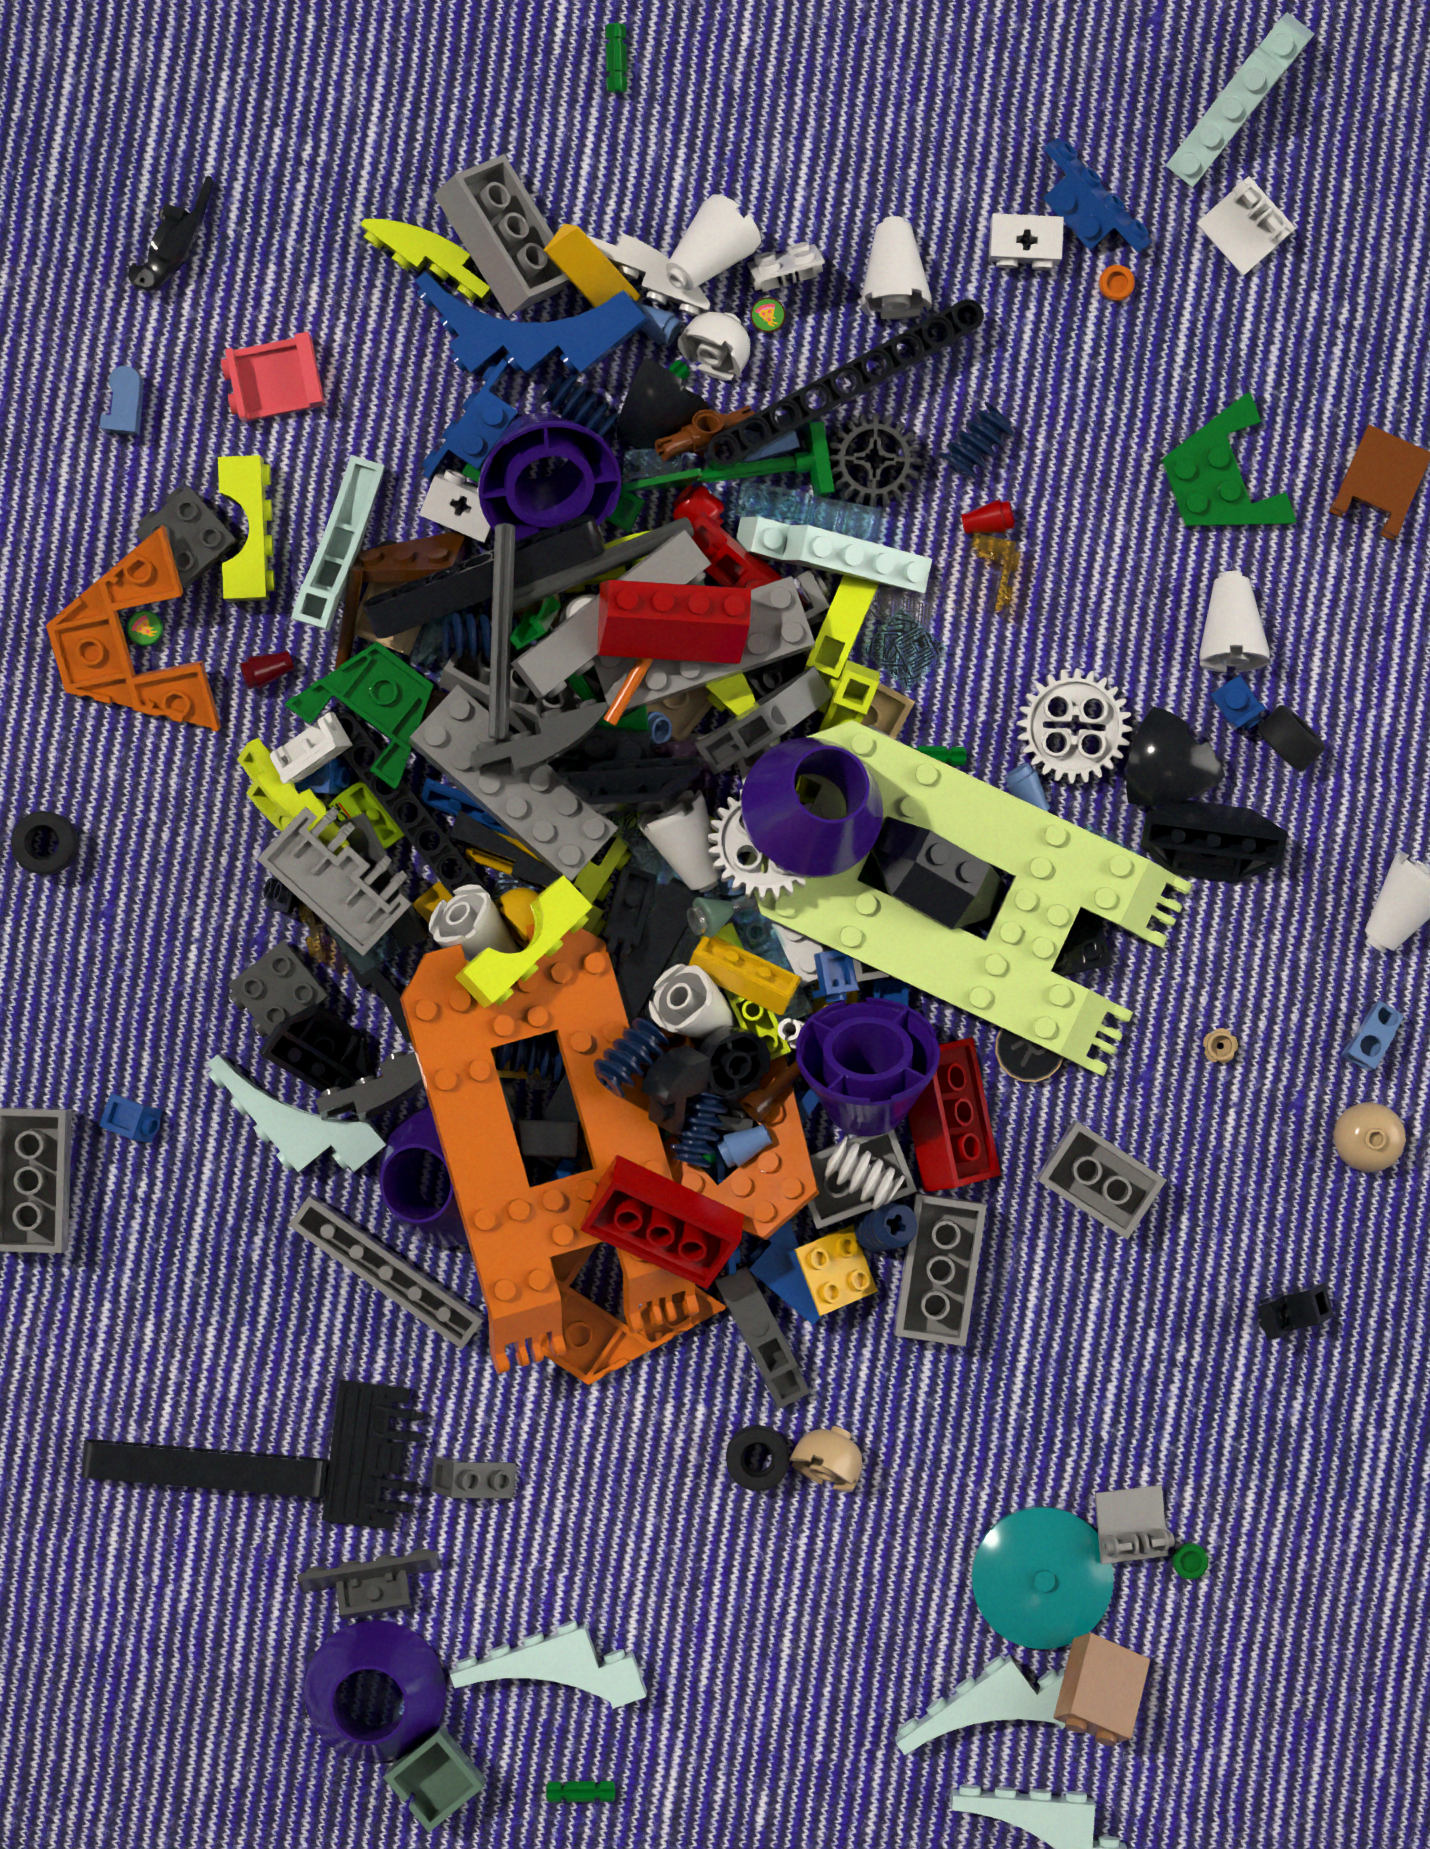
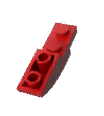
(729, 560)

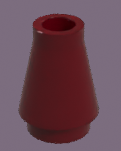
(265, 668)

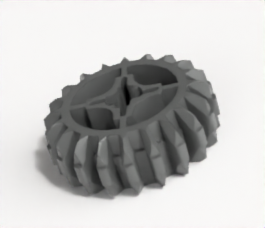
(891, 460)

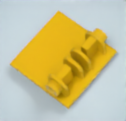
(835, 1270)

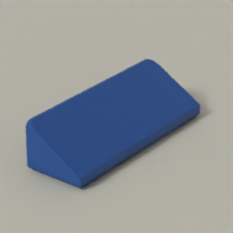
(453, 800)

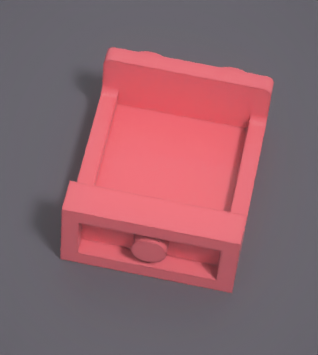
(273, 378)

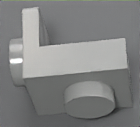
(814, 592)

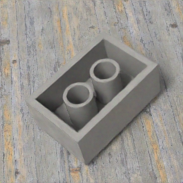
(1100, 1179)
(834, 1200)

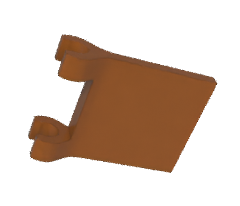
(1383, 477)

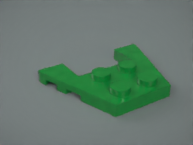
(1209, 481)
(380, 692)

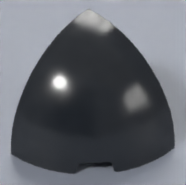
(656, 407)
(1168, 762)

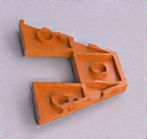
(94, 650)
(773, 1181)
(599, 1340)

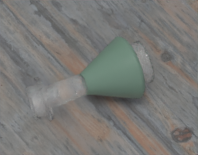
(711, 915)

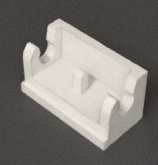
(310, 749)

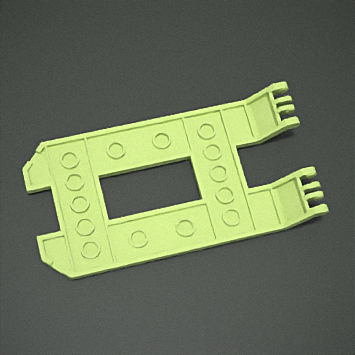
(1009, 972)

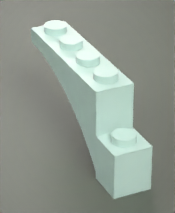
(1239, 99)
(340, 545)
(833, 553)
(297, 1132)
(561, 1658)
(992, 1696)
(1057, 1820)

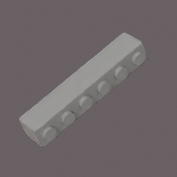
(575, 641)
(386, 1271)

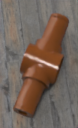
(697, 435)

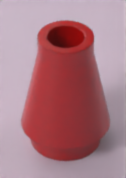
(990, 518)

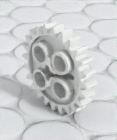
(1072, 758)
(734, 840)

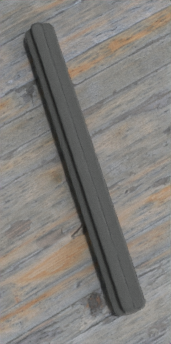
(607, 561)
(501, 631)

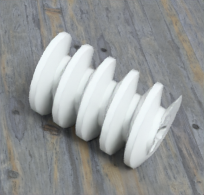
(863, 1174)

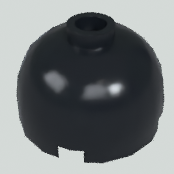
(736, 1061)

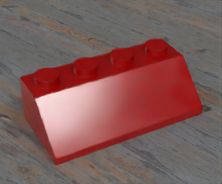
(673, 621)
(953, 1122)
(663, 1222)

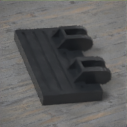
(363, 1454)

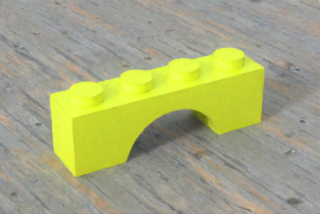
(247, 574)
(849, 702)
(554, 913)

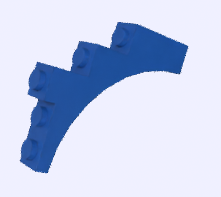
(582, 338)
(778, 1262)

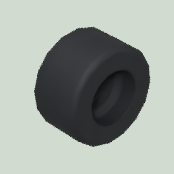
(1291, 738)
(22, 845)
(546, 1138)
(762, 1479)

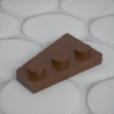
(412, 558)

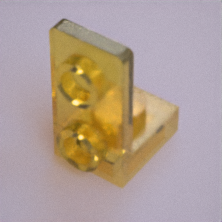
(989, 549)
(314, 942)

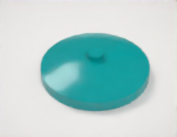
(1041, 1577)

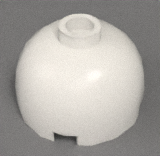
(717, 343)

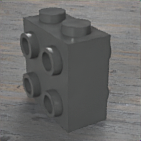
(193, 532)
(276, 988)

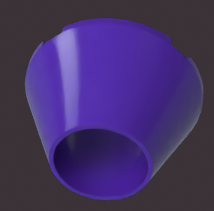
(583, 486)
(792, 834)
(867, 1062)
(399, 1186)
(384, 1648)

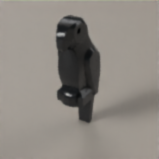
(170, 243)

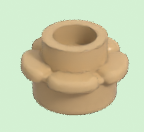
(1229, 1042)

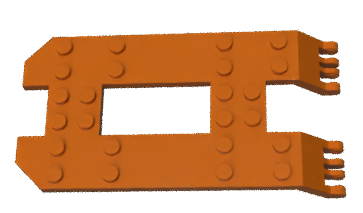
(505, 1220)

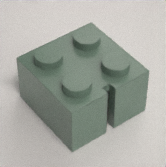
(437, 1775)

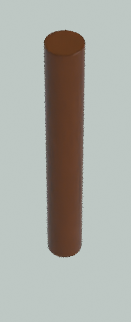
(349, 615)

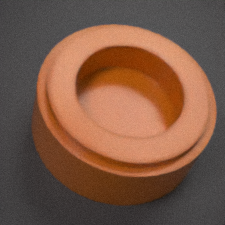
(1116, 283)

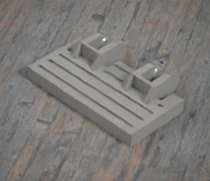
(332, 882)

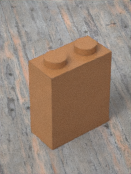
(1101, 1689)

